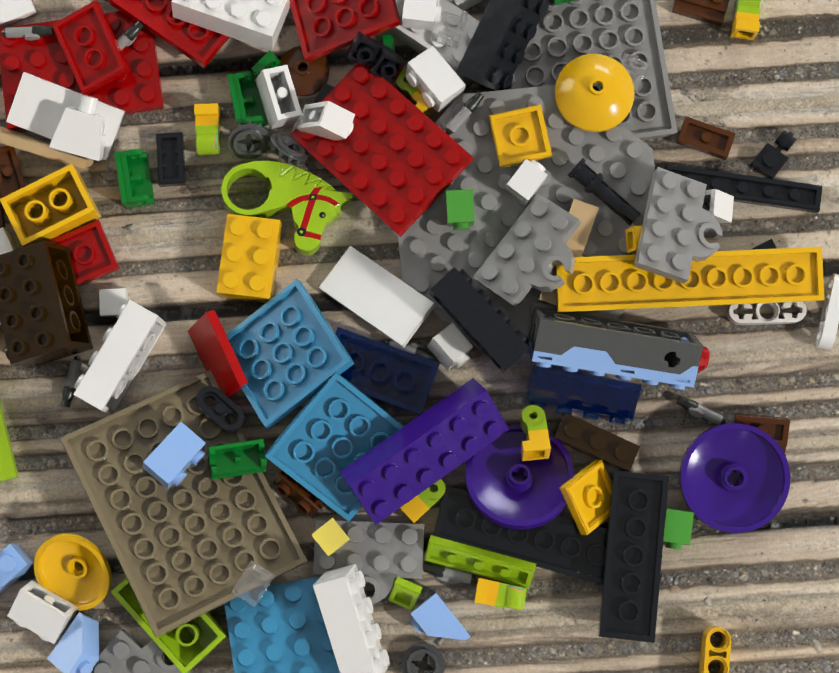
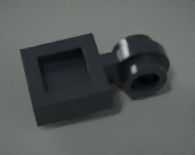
(771, 159)

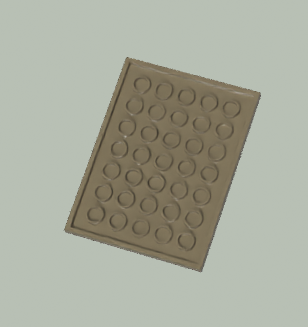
(182, 542)

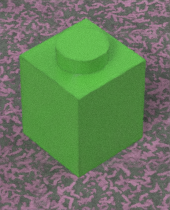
(460, 209)
(677, 528)

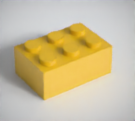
(50, 206)
(249, 258)

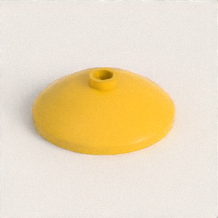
(589, 108)
(60, 571)

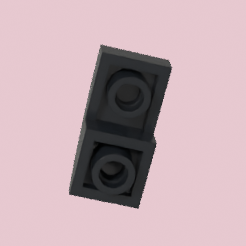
(377, 56)

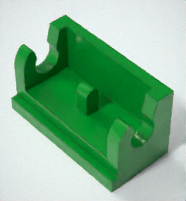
(246, 98)
(134, 178)
(237, 459)

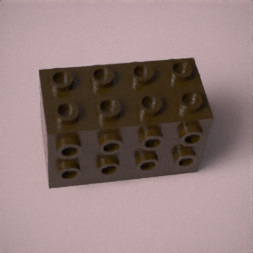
(41, 305)

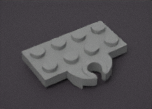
(675, 227)
(530, 253)
(378, 551)
(128, 656)

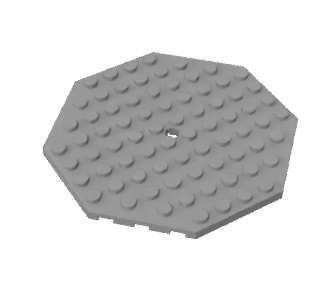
(433, 249)

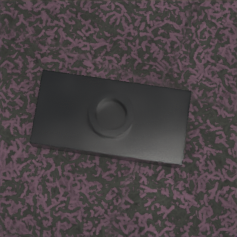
(171, 159)

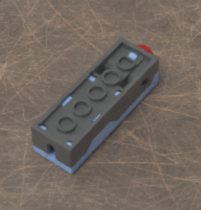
(616, 348)

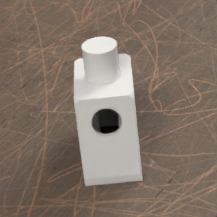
(81, 131)

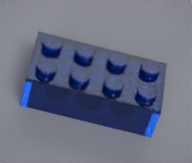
(388, 372)

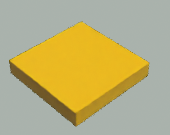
(520, 136)
(589, 496)

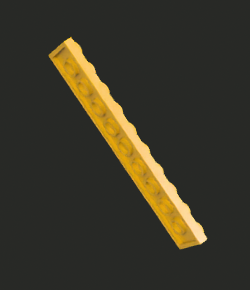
(719, 280)

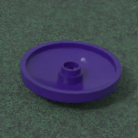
(734, 477)
(514, 490)

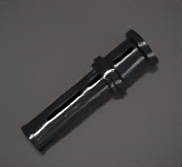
(594, 184)

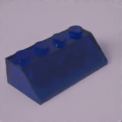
(582, 394)

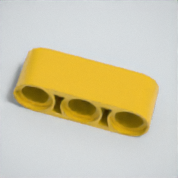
(719, 653)

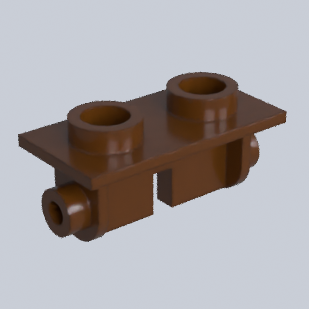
(304, 500)

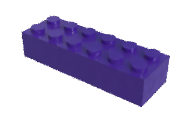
(424, 450)

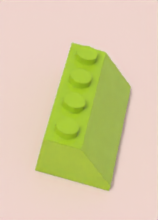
(183, 645)

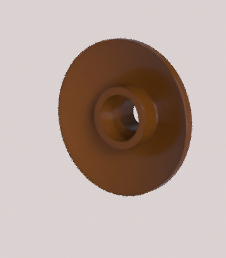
(312, 79)

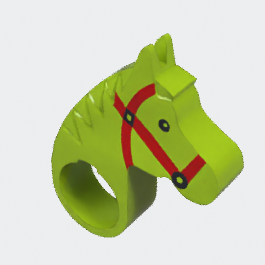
(292, 190)

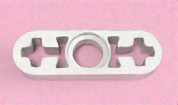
(830, 316)
(786, 318)

